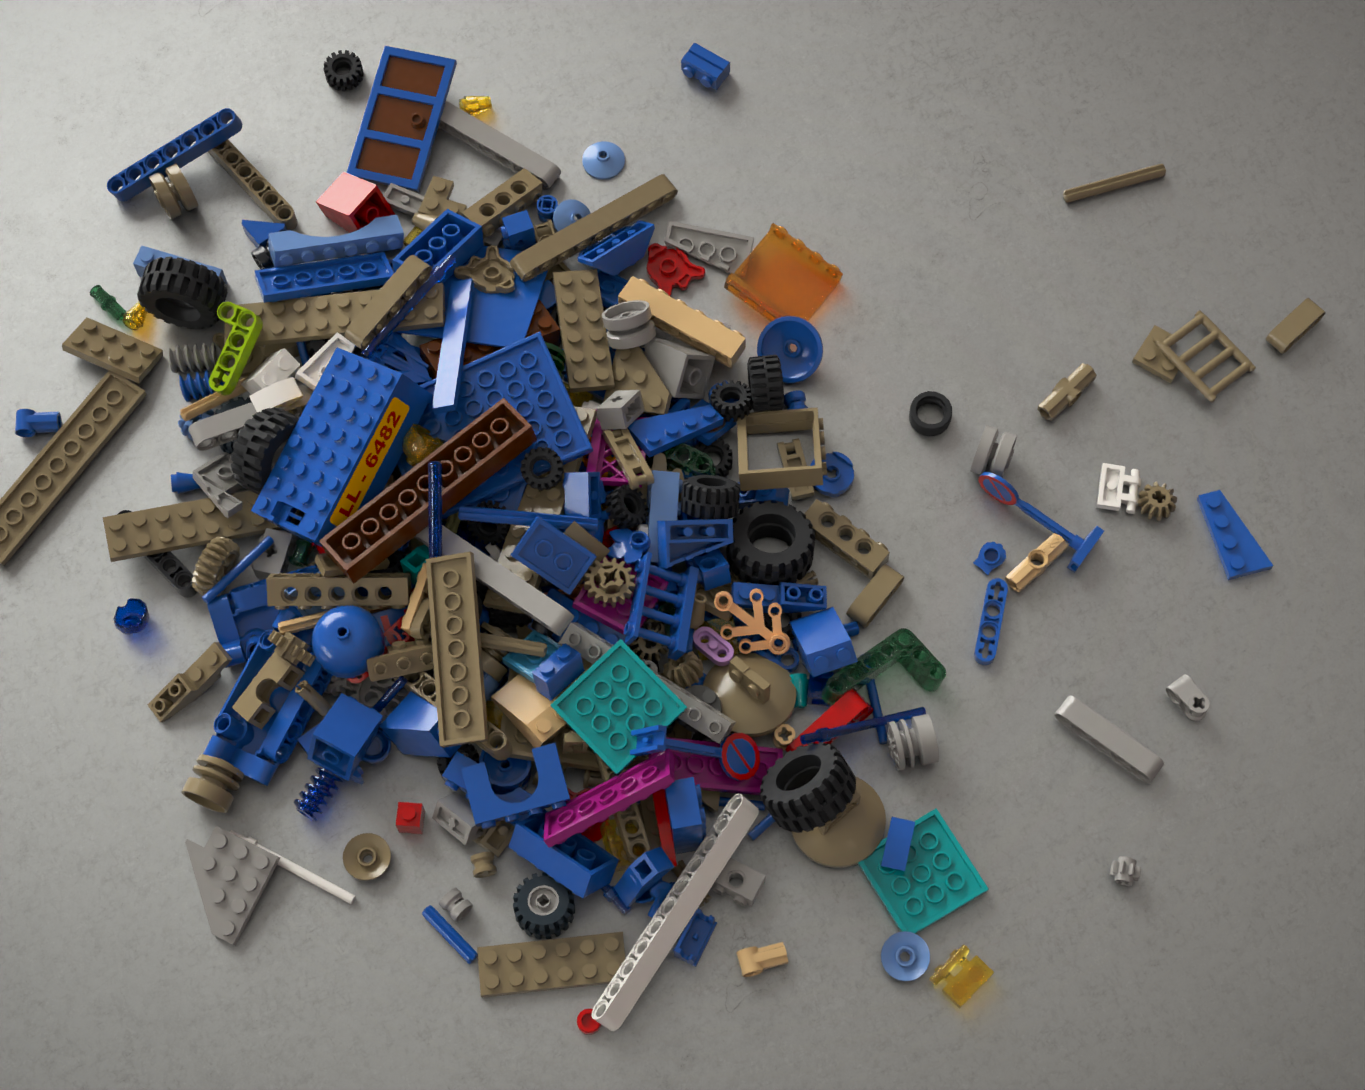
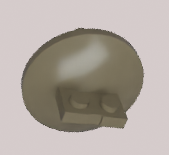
(753, 693)
(850, 835)

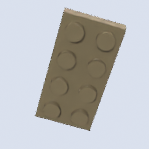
(112, 350)

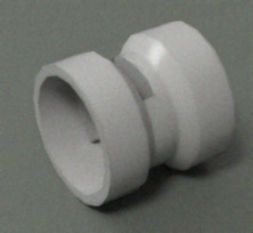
(456, 904)

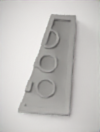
(711, 246)

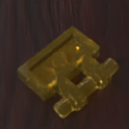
(967, 981)

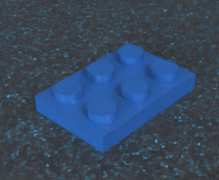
(553, 555)

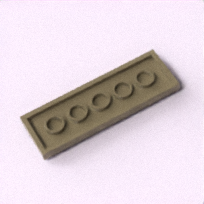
(583, 331)
(550, 964)

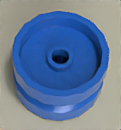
(507, 774)

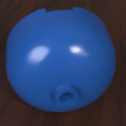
(346, 640)

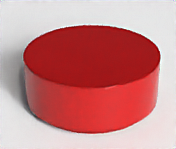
(586, 1023)

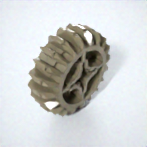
(214, 563)

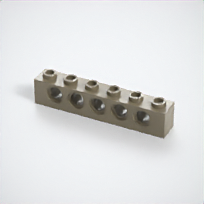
(280, 598)

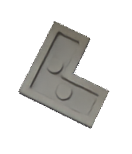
(437, 198)
(1152, 359)

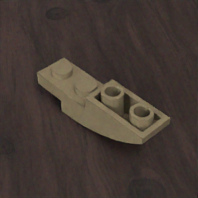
(191, 684)

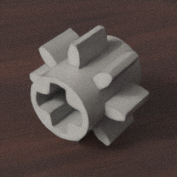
(1125, 871)

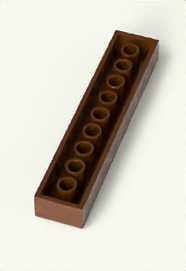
(402, 507)

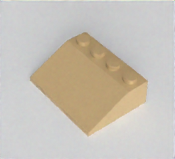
(531, 710)

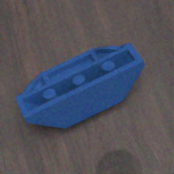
(618, 249)

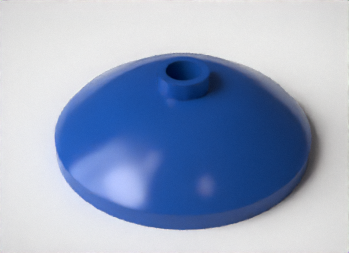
(789, 330)

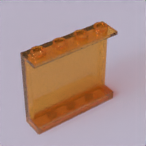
(783, 277)

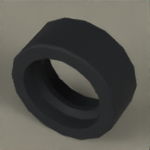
(930, 397)

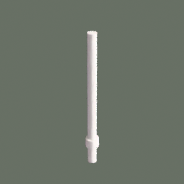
(304, 873)

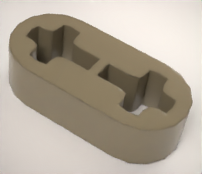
(421, 623)

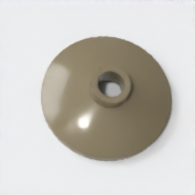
(359, 848)

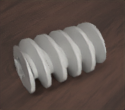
(193, 358)

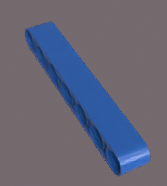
(179, 145)

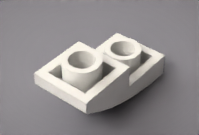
(277, 395)

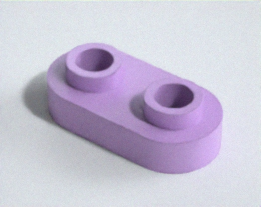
(714, 647)

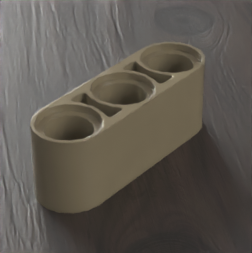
(1295, 325)
(875, 595)

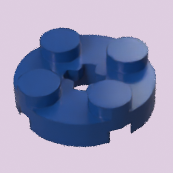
(844, 471)

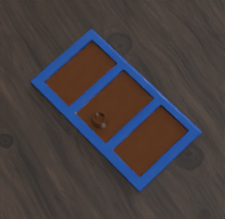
(401, 118)

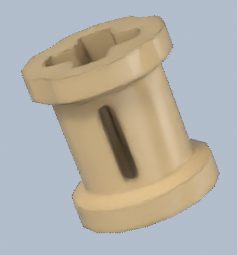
(789, 733)

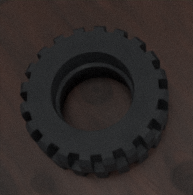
(182, 292)
(260, 446)
(771, 521)
(808, 787)

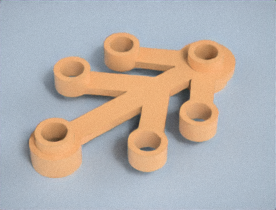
(755, 624)

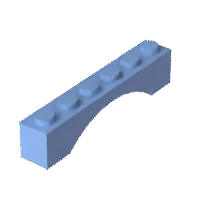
(296, 248)

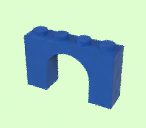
(550, 791)

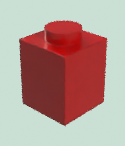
(410, 818)

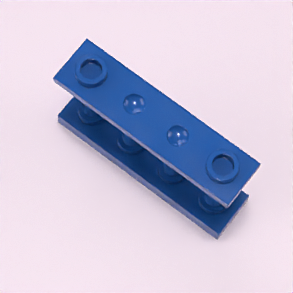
(682, 601)

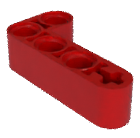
(846, 710)

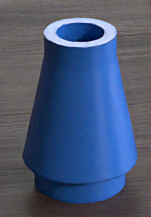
(183, 482)

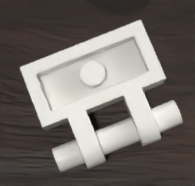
(1111, 487)

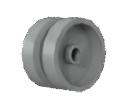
(629, 324)
(991, 452)

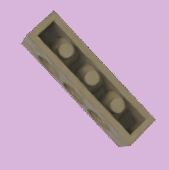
(505, 200)
(868, 563)

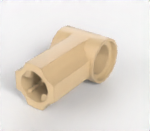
(756, 960)

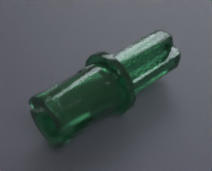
(107, 302)

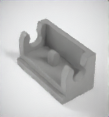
(456, 817)

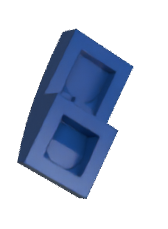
(898, 843)

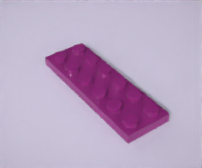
(710, 774)
(609, 798)

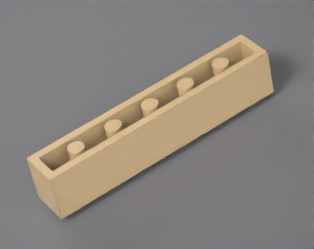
(686, 323)

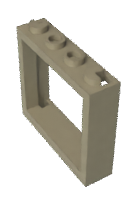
(779, 422)

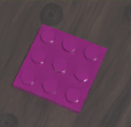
(619, 615)

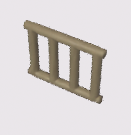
(1215, 334)

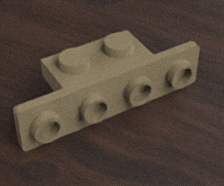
(402, 659)

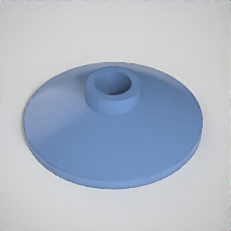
(605, 167)
(566, 211)
(911, 944)

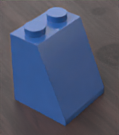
(822, 642)
(415, 728)
(344, 736)

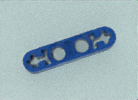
(991, 621)

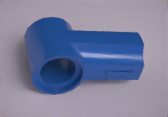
(31, 422)

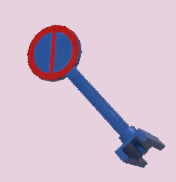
(1005, 493)
(736, 754)

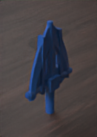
(412, 368)

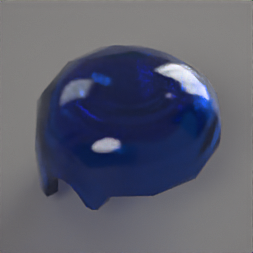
(131, 617)

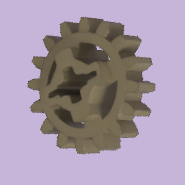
(613, 590)
(291, 648)

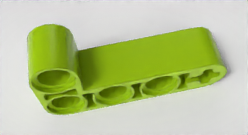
(230, 349)

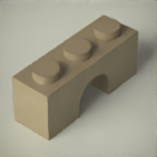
(254, 701)

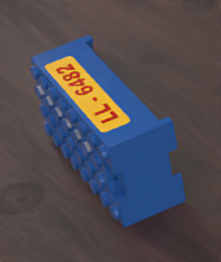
(341, 446)

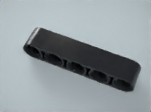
(175, 577)

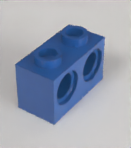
(712, 569)

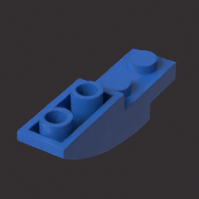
(790, 596)

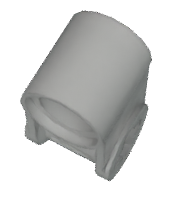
(1186, 695)

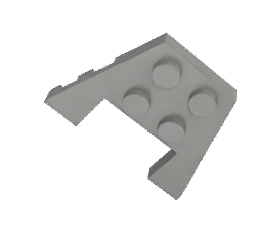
(219, 483)

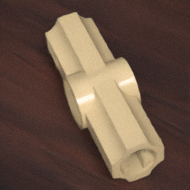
(1027, 571)

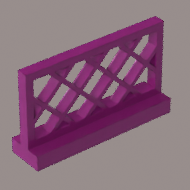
(597, 458)

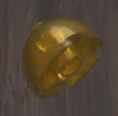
(418, 444)

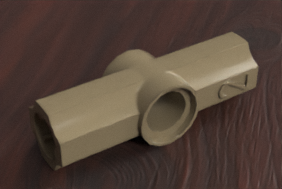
(1066, 392)

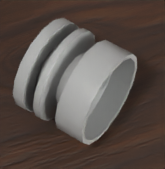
(916, 741)

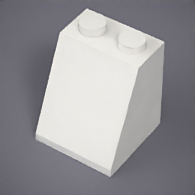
(275, 368)

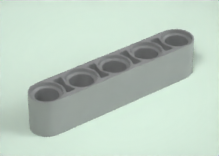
(1109, 739)

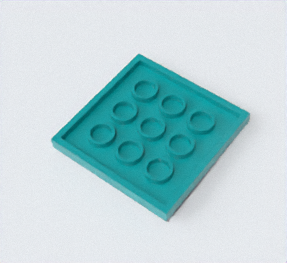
(613, 700)
(935, 879)

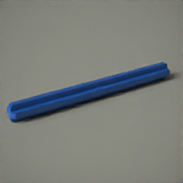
(524, 518)

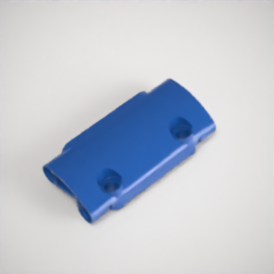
(246, 614)
(257, 750)

